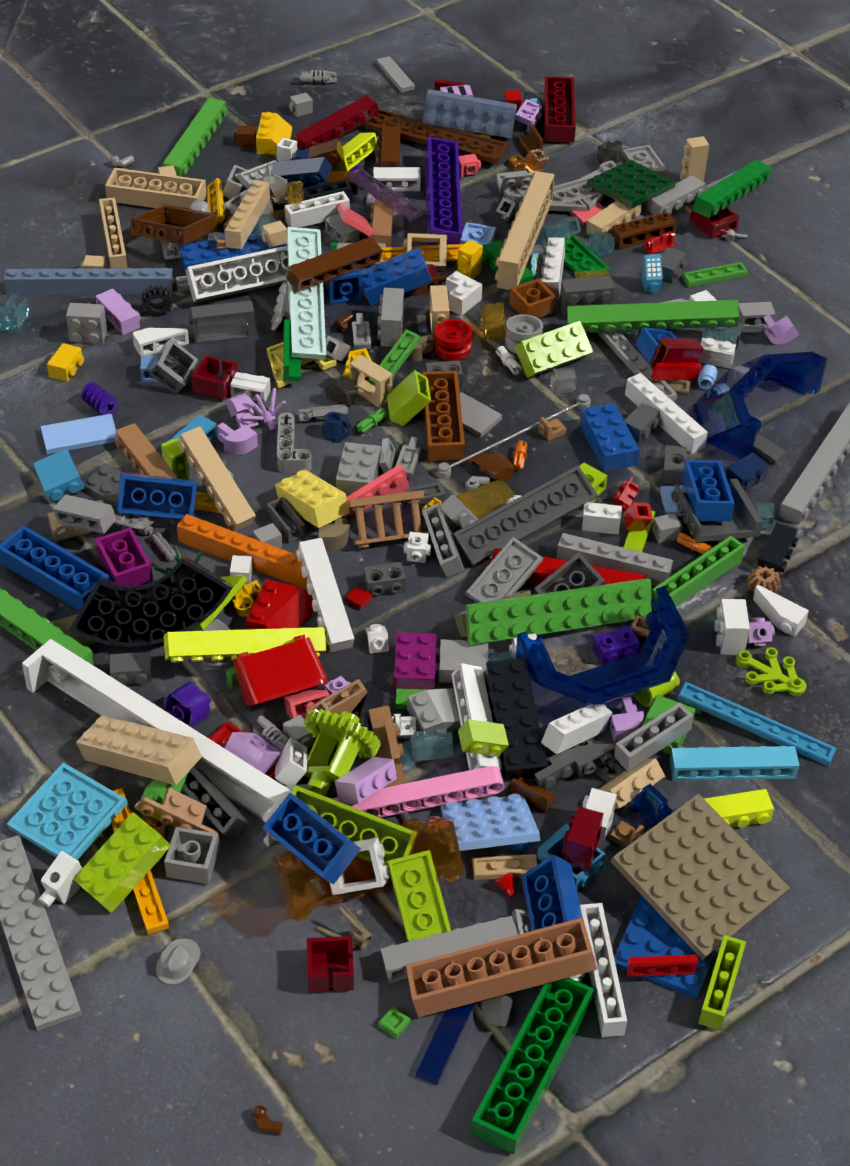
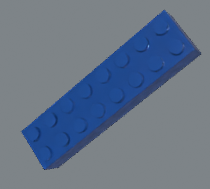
(207, 251)

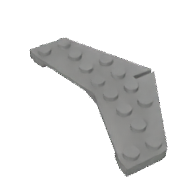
(570, 195)

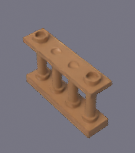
(377, 502)

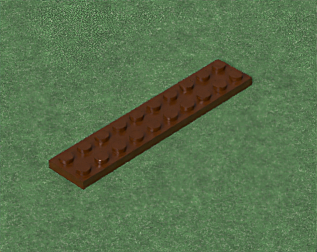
(416, 131)

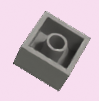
(86, 323)
(192, 855)

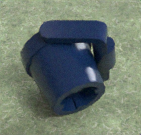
(334, 427)

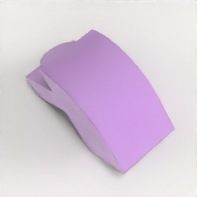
(781, 331)
(241, 406)
(238, 441)
(626, 722)

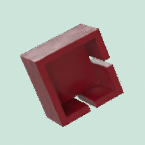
(209, 380)
(582, 838)
(330, 964)

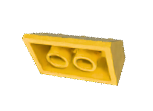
(270, 132)

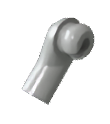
(476, 481)

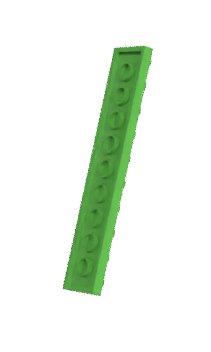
(558, 611)

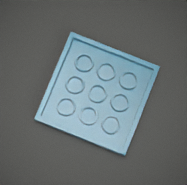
(67, 813)

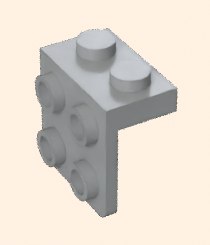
(513, 180)

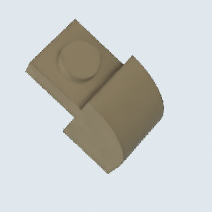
(424, 346)
(335, 535)

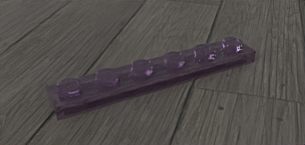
(385, 194)

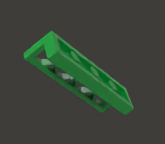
(291, 365)

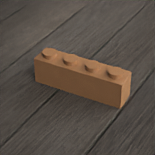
(381, 222)

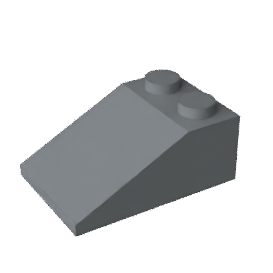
(434, 710)

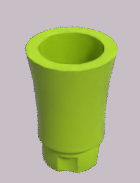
(649, 695)

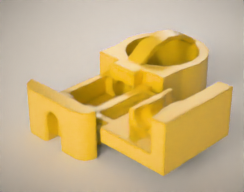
(244, 596)

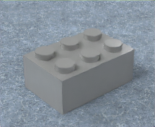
(391, 315)
(357, 466)

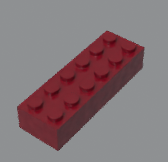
(559, 109)

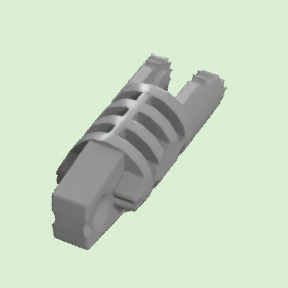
(318, 76)
(270, 733)

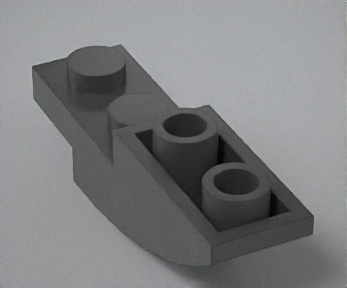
(579, 759)

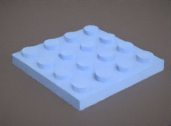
(491, 822)

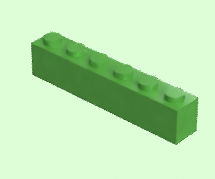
(703, 570)

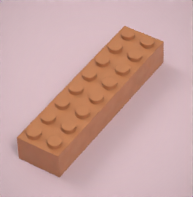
(500, 967)

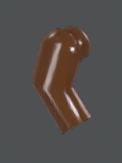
(342, 323)

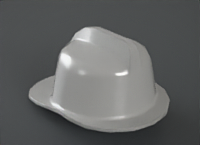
(177, 961)

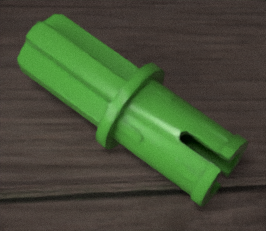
(371, 421)

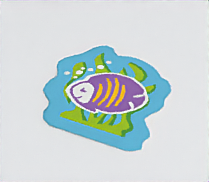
(537, 264)

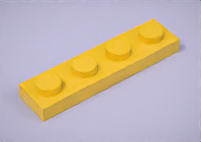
(215, 199)

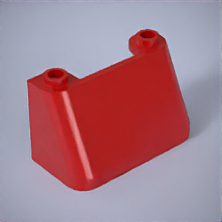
(278, 671)

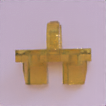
(295, 187)

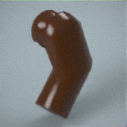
(263, 1122)

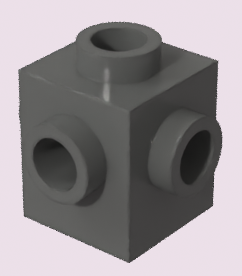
(508, 209)

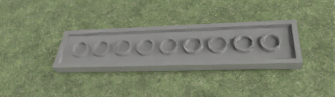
(33, 941)

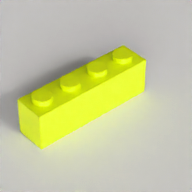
(356, 151)
(743, 808)

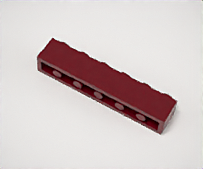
(338, 123)

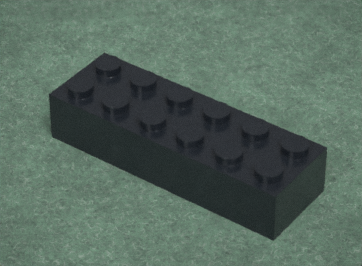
(515, 707)

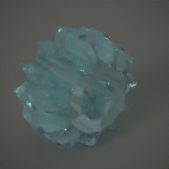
(601, 243)

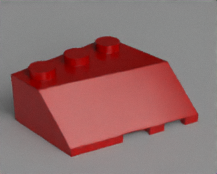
(280, 607)

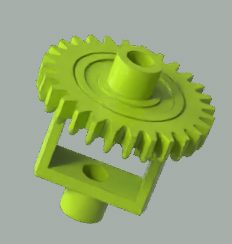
(334, 731)

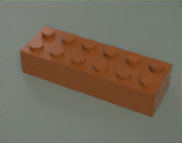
(444, 417)

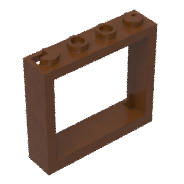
(196, 224)

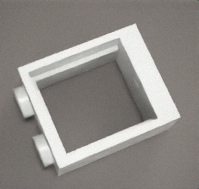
(380, 869)

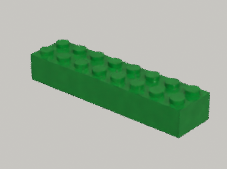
(531, 1063)

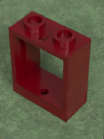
(727, 221)

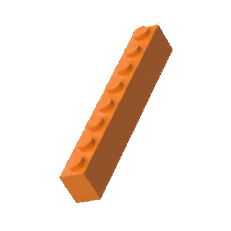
(227, 543)

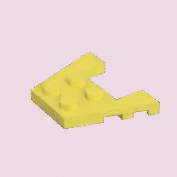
(275, 357)

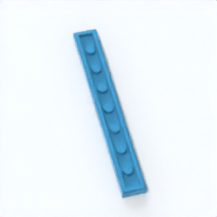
(756, 723)

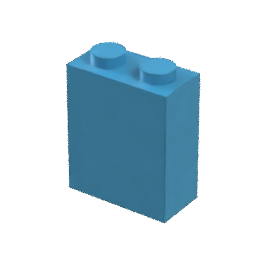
(58, 475)

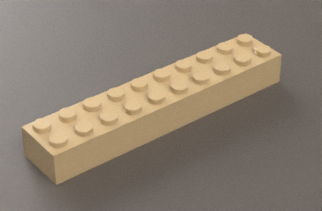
(524, 230)

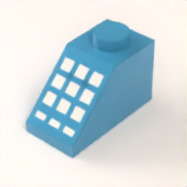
(652, 273)

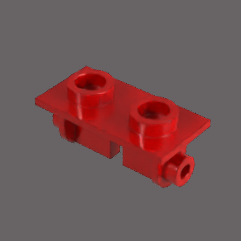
(656, 245)
(627, 489)

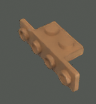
(387, 733)
(175, 811)

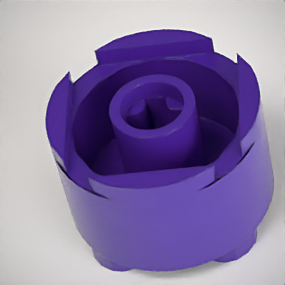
(188, 704)

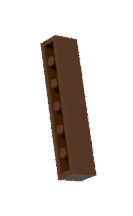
(334, 264)

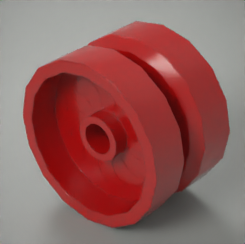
(453, 340)

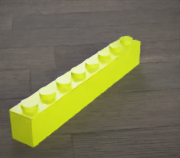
(229, 643)

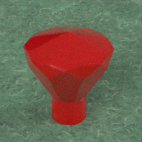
(505, 883)

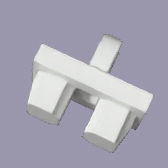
(406, 725)

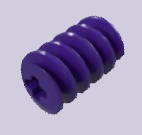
(99, 399)

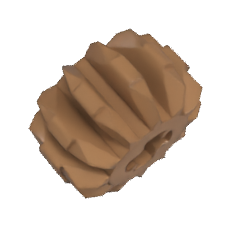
(764, 577)

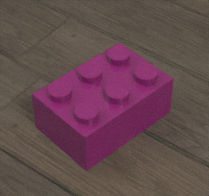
(124, 558)
(415, 661)

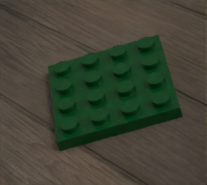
(631, 183)

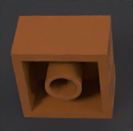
(533, 299)

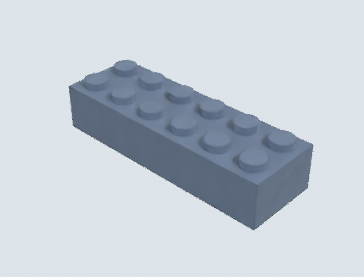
(469, 113)

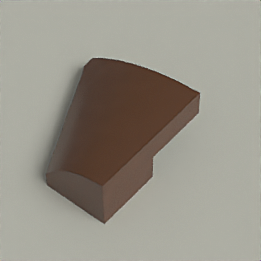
(494, 465)

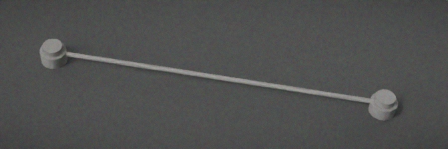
(444, 469)

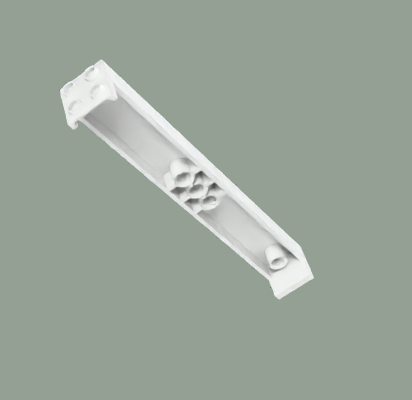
(112, 699)

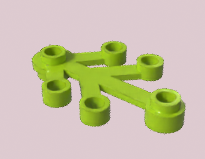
(792, 684)

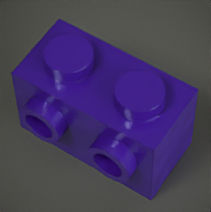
(615, 645)

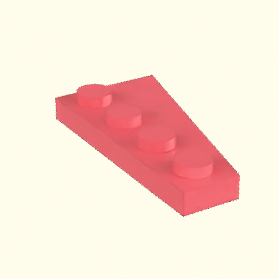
(389, 483)

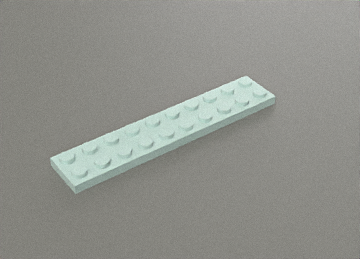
(306, 306)

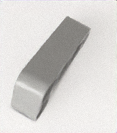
(290, 459)

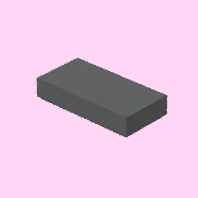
(768, 449)

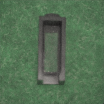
(286, 520)

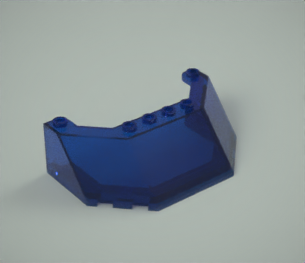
(723, 406)
(621, 677)

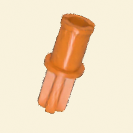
(520, 455)
(691, 543)

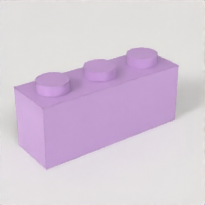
(119, 311)
(365, 780)

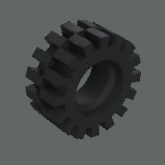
(156, 308)

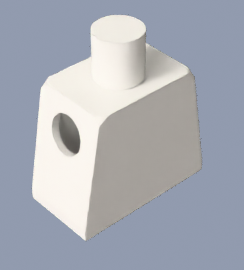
(59, 880)

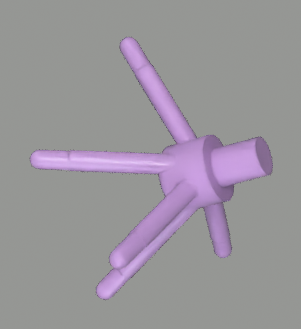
(266, 416)

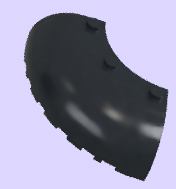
(146, 612)

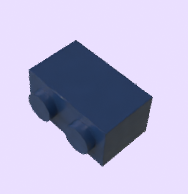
(748, 471)

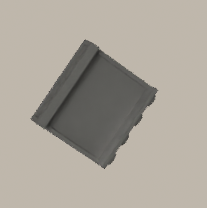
(743, 524)

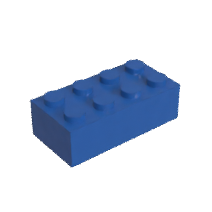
(402, 272)
(609, 437)
(708, 490)
(155, 496)
(311, 838)
(551, 893)

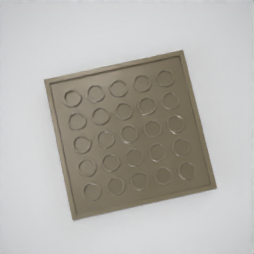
(700, 875)

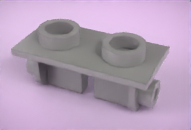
(170, 250)

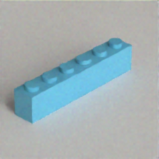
(734, 763)

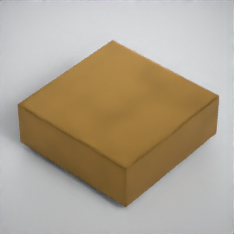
(515, 162)

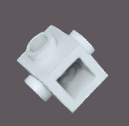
(417, 547)

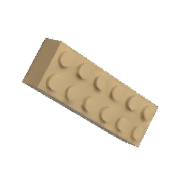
(153, 189)
(139, 749)

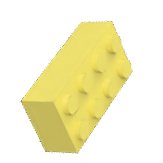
(313, 498)

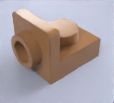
(551, 429)
(626, 834)

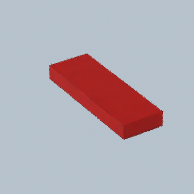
(676, 371)
(662, 965)

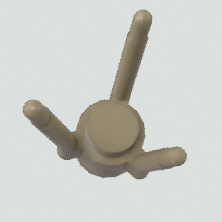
(360, 936)

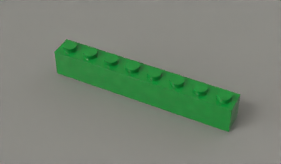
(732, 188)

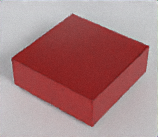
(358, 597)

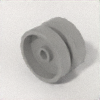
(521, 328)

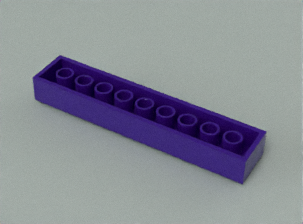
(443, 190)

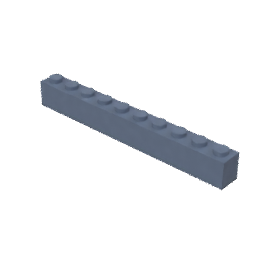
(85, 281)

